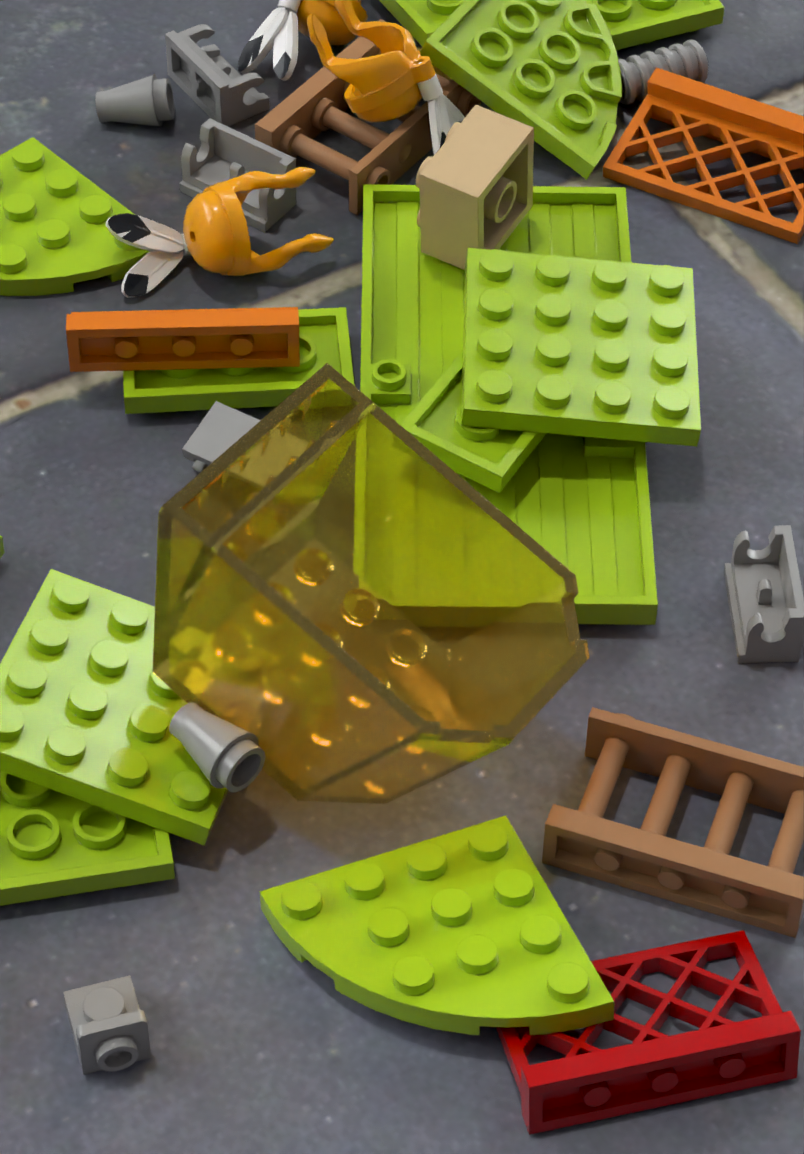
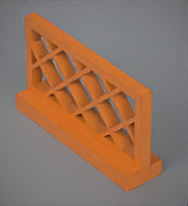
(725, 117)

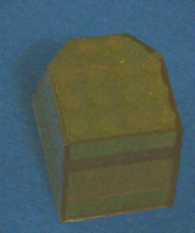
(356, 603)

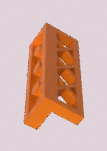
(183, 339)

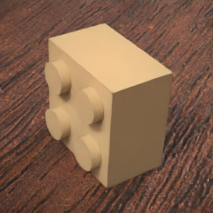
(475, 186)

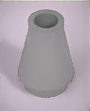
(138, 102)
(219, 748)

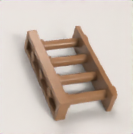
(322, 106)
(672, 868)

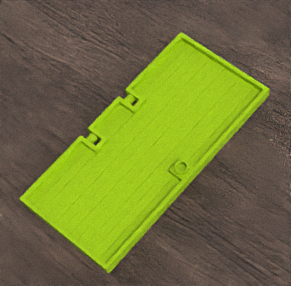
(573, 493)

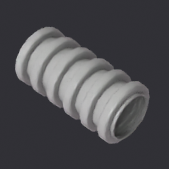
(685, 60)

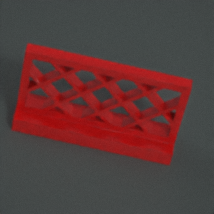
(659, 1067)

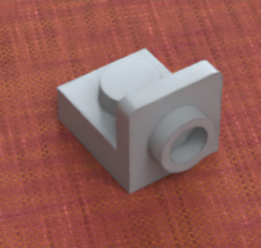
(107, 1025)

